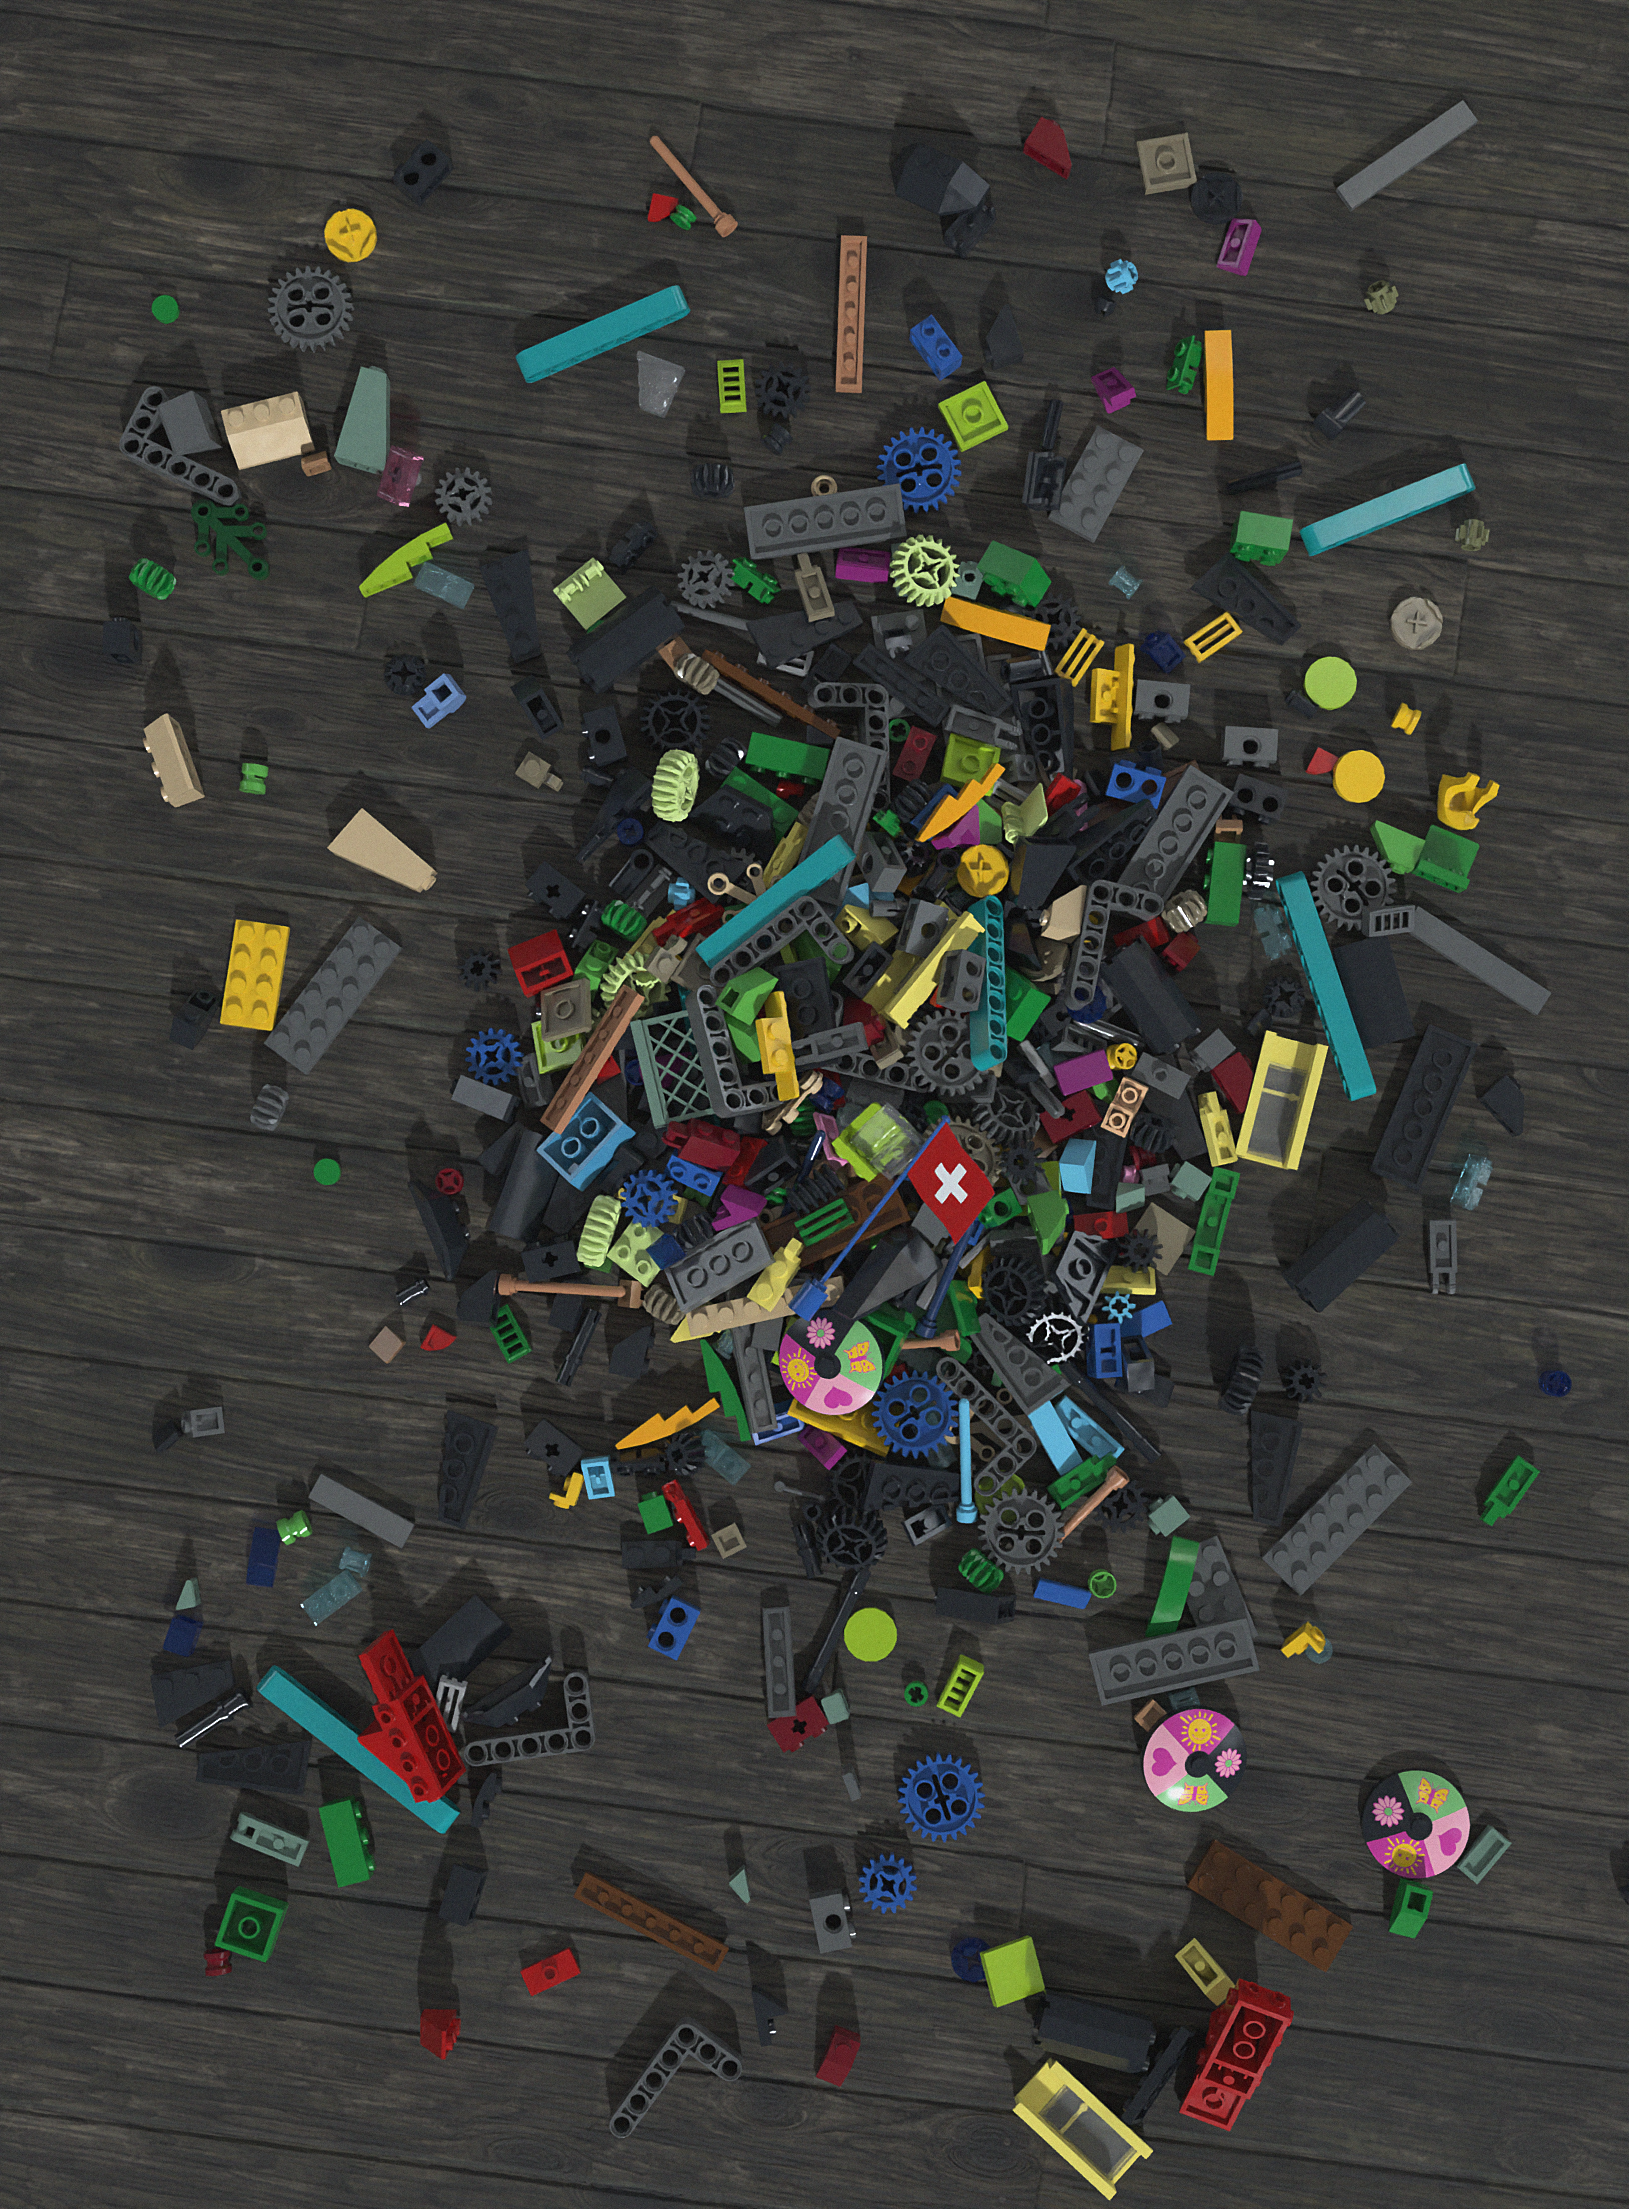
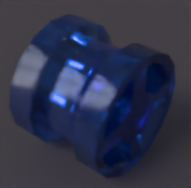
(630, 837)
(632, 1073)

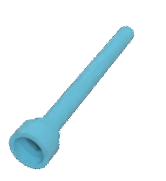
(967, 1511)

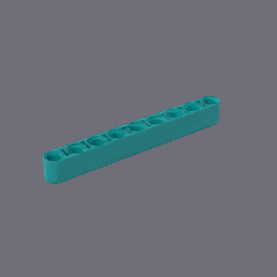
(1325, 986)
(342, 1738)

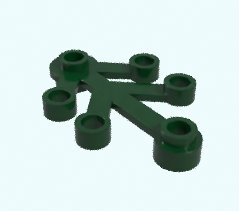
(227, 536)

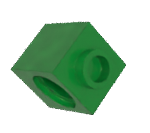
(1007, 1206)
(655, 1512)

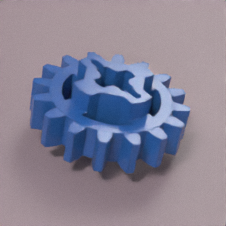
(487, 1064)
(646, 1186)
(878, 1890)

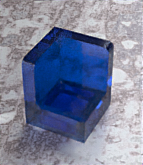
(182, 1635)

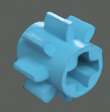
(1121, 276)
(681, 893)
(1123, 1303)

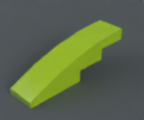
(396, 567)

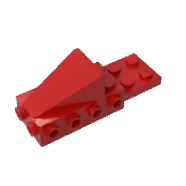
(401, 1736)
(1236, 2052)

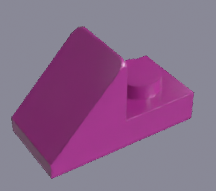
(1113, 389)
(963, 831)
(737, 1207)
(822, 1445)

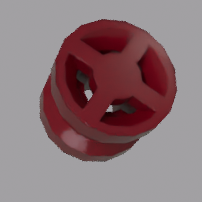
(1141, 1158)
(445, 1179)
(217, 1961)

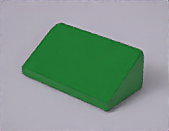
(964, 1308)

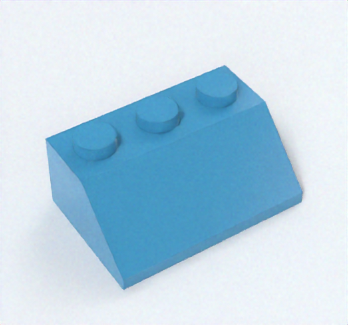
(586, 1142)

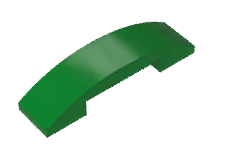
(1212, 1221)
(1174, 1587)

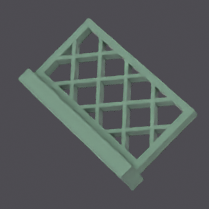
(650, 1072)

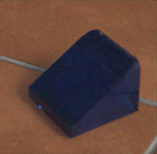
(665, 1251)

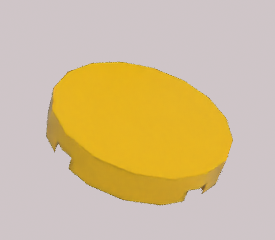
(350, 235)
(1358, 776)
(983, 870)

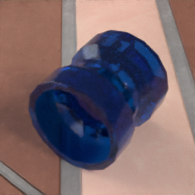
(826, 1095)
(1559, 1386)

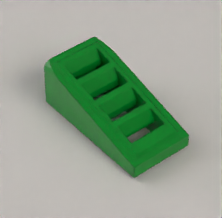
(510, 1357)

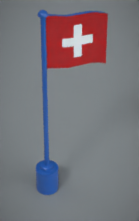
(946, 1183)

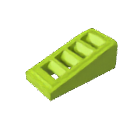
(731, 406)
(969, 1665)

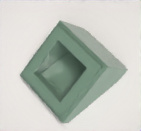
(1129, 1197)
(190, 1595)
(836, 1706)
(740, 1884)

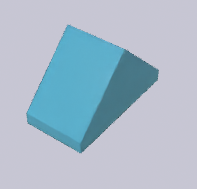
(1077, 1165)
(598, 1476)

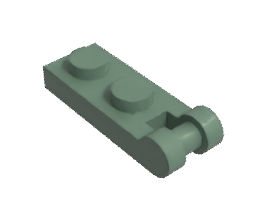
(270, 1839)

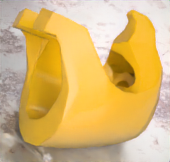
(1461, 800)

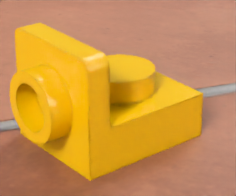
(573, 1487)
(1301, 1638)

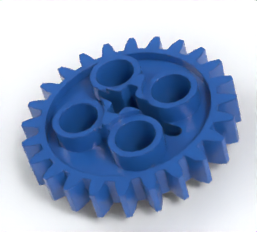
(914, 447)
(928, 1435)
(919, 1804)

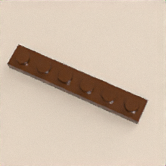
(761, 689)
(651, 1921)

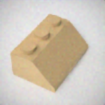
(268, 430)
(172, 761)

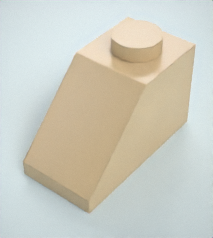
(1064, 916)

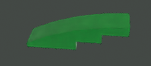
(720, 1380)

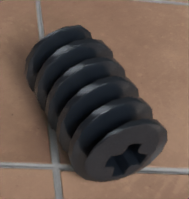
(813, 1189)

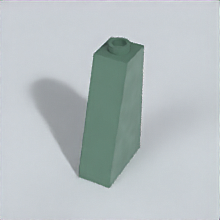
(366, 428)

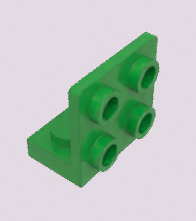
(1446, 859)

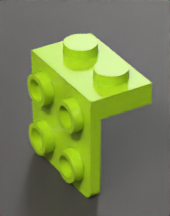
(848, 1151)

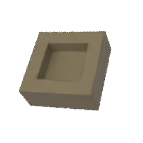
(728, 1540)

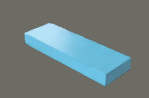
(1085, 1429)
(1054, 1438)

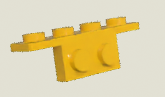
(1113, 697)
(776, 1046)

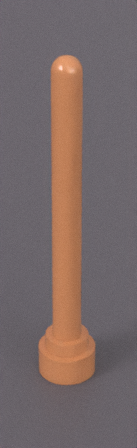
(724, 223)
(509, 1284)
(948, 1340)
(1115, 1479)

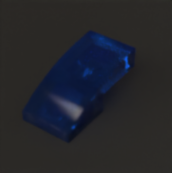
(263, 1557)

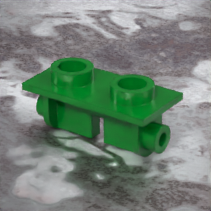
(1186, 353)
(762, 584)

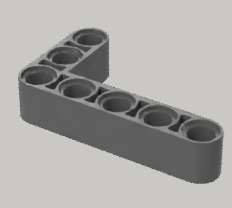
(167, 466)
(866, 711)
(1096, 933)
(780, 940)
(860, 1058)
(725, 1061)
(991, 1420)
(542, 1735)
(667, 2068)

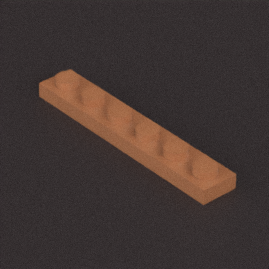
(851, 314)
(592, 1059)

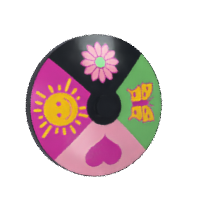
(831, 1363)
(1193, 1758)
(1415, 1823)

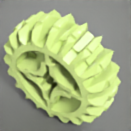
(918, 551)
(675, 785)
(646, 983)
(599, 1230)

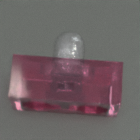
(400, 476)

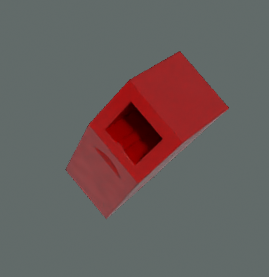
(439, 2030)

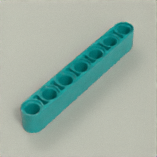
(602, 334)
(1387, 509)
(797, 883)
(988, 1023)

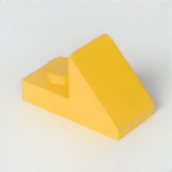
(975, 1269)

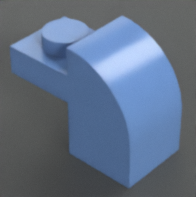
(441, 698)

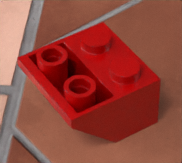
(541, 963)

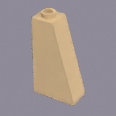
(378, 850)

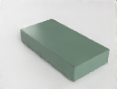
(1483, 1854)

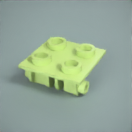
(589, 593)
(1027, 817)
(631, 1254)

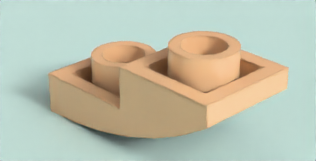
(1124, 1106)

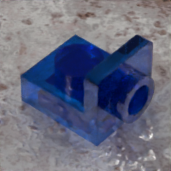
(1163, 650)

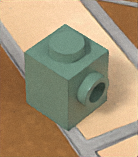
(968, 582)
(1188, 1181)
(1166, 1515)

